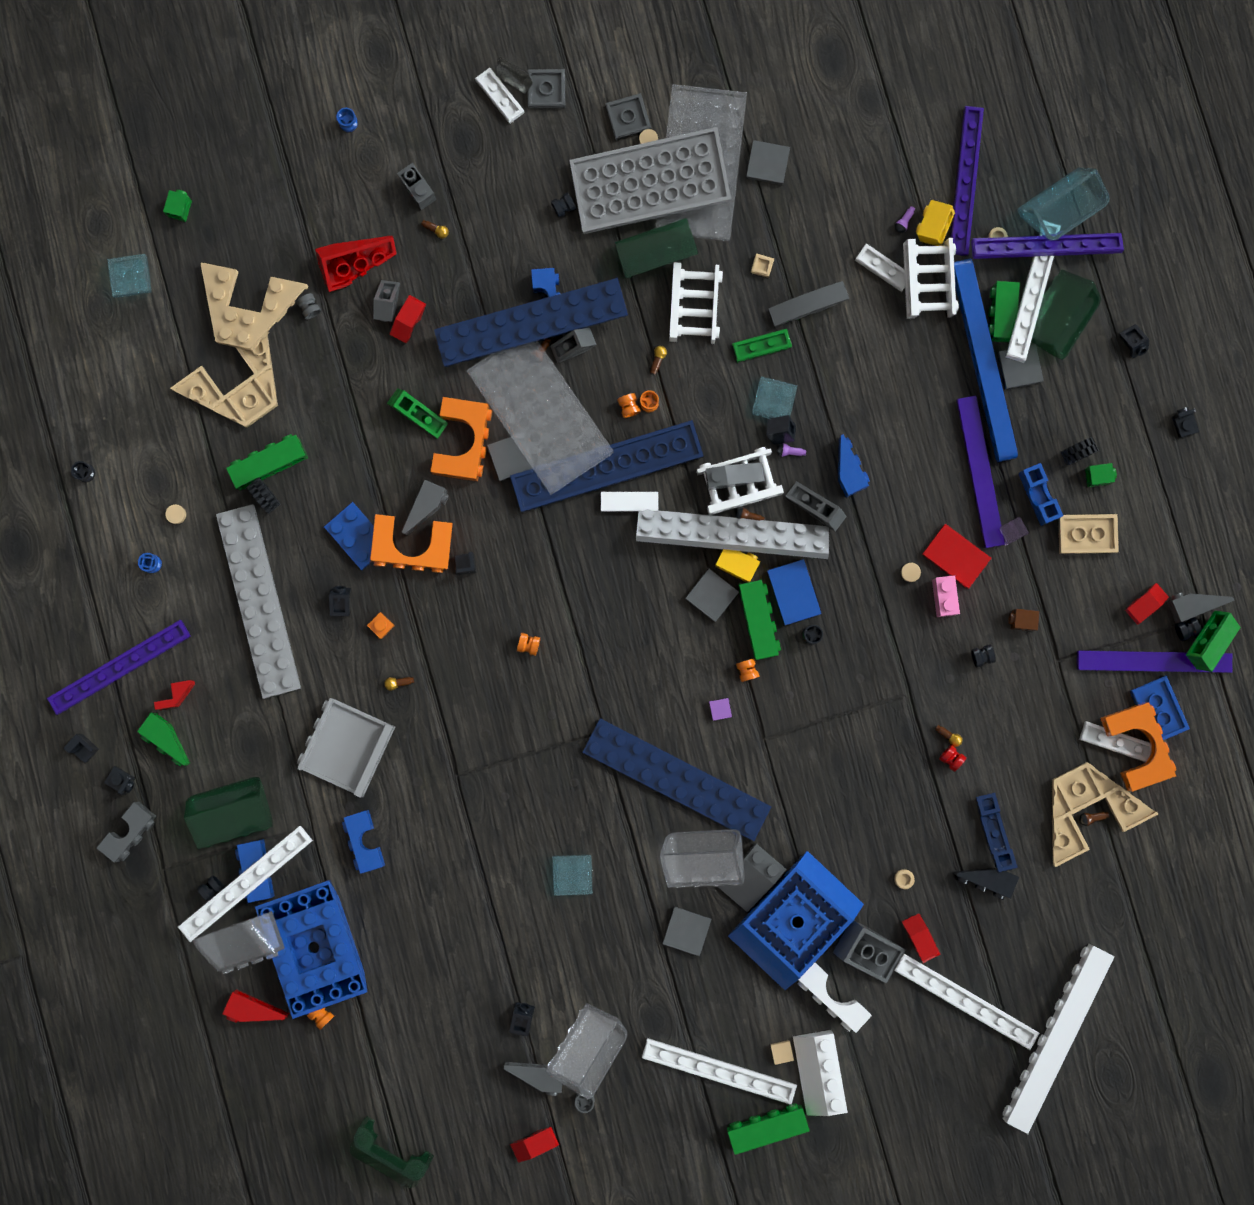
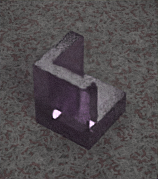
(1013, 530)

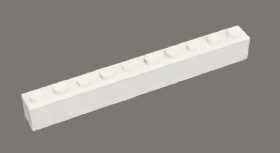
(1057, 1038)

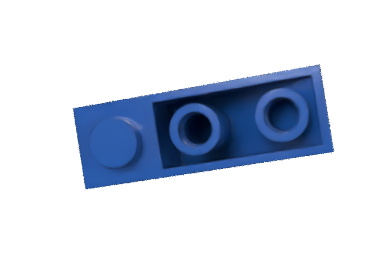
(849, 472)

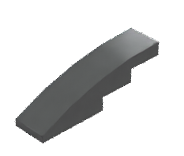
(809, 303)

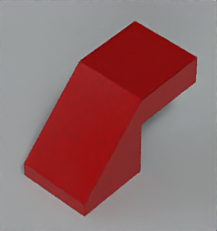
(407, 318)
(1147, 603)
(179, 692)
(921, 938)
(534, 1145)

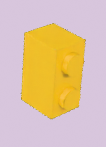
(935, 223)
(738, 564)

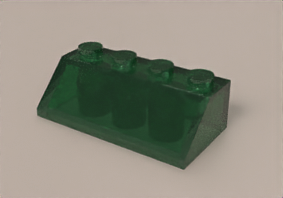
(656, 248)

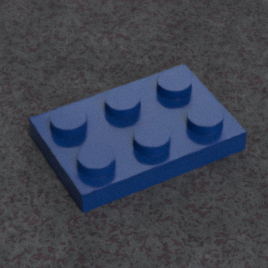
(353, 534)

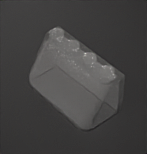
(703, 858)
(241, 943)
(588, 1051)

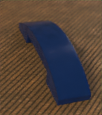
(995, 833)

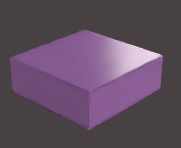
(720, 709)

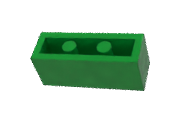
(1003, 310)
(1213, 641)

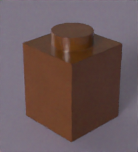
(1024, 619)

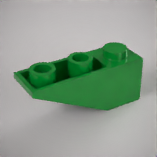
(162, 734)

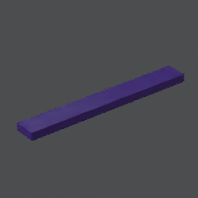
(966, 178)
(1039, 246)
(980, 471)
(1144, 661)
(118, 667)

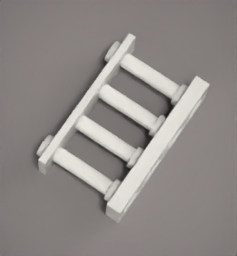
(914, 288)
(678, 311)
(753, 495)

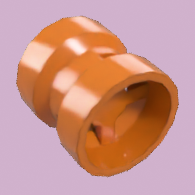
(648, 398)
(629, 405)
(528, 644)
(748, 674)
(321, 1017)

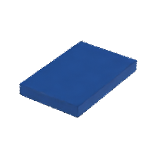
(794, 592)
(1167, 709)

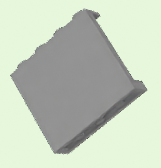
(345, 747)

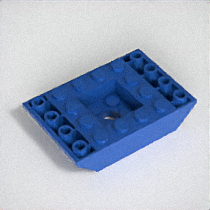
(804, 892)
(322, 977)

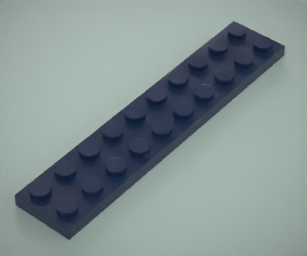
(531, 322)
(630, 460)
(677, 779)

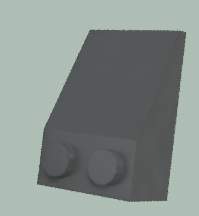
(760, 875)
(868, 951)

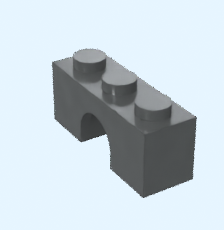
(139, 819)

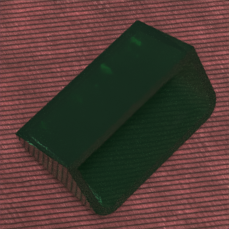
(1065, 313)
(228, 812)

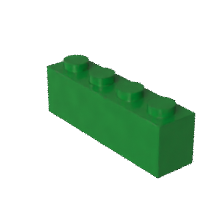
(267, 462)
(758, 620)
(767, 1129)

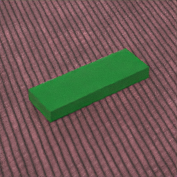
(761, 345)

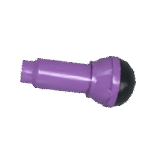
(902, 224)
(784, 450)

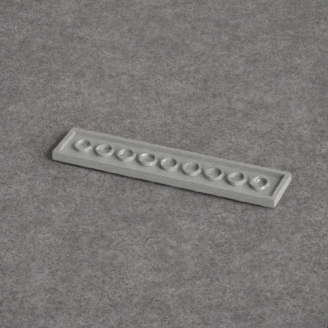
(733, 533)
(258, 601)

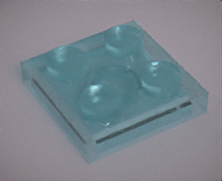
(129, 275)
(774, 398)
(572, 875)

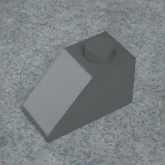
(386, 301)
(573, 344)

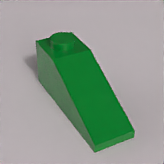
(417, 413)

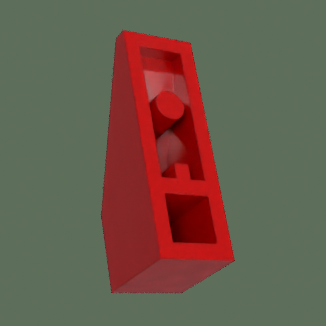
(246, 1008)

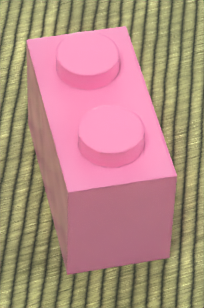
(945, 596)

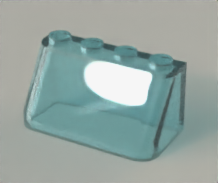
(1066, 203)

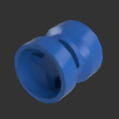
(344, 116)
(152, 565)

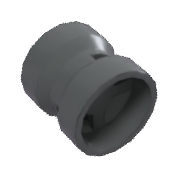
(308, 306)
(583, 1105)

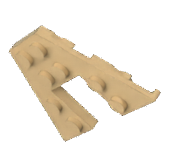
(240, 326)
(246, 401)
(1079, 790)

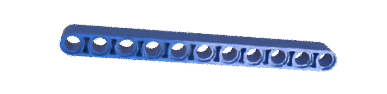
(984, 361)

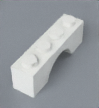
(851, 1013)

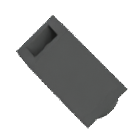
(417, 186)

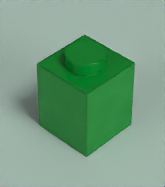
(177, 205)
(1100, 475)

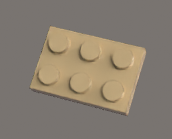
(1088, 534)

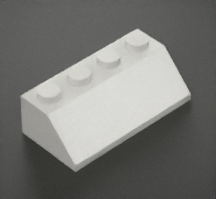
(820, 1074)

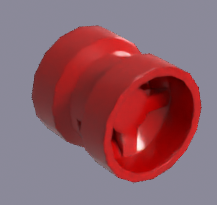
(952, 758)

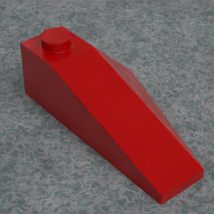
(348, 260)

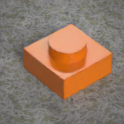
(380, 625)

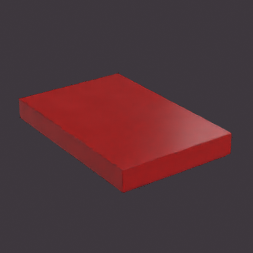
(956, 556)

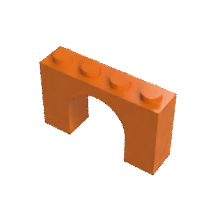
(466, 465)
(384, 551)
(1158, 765)

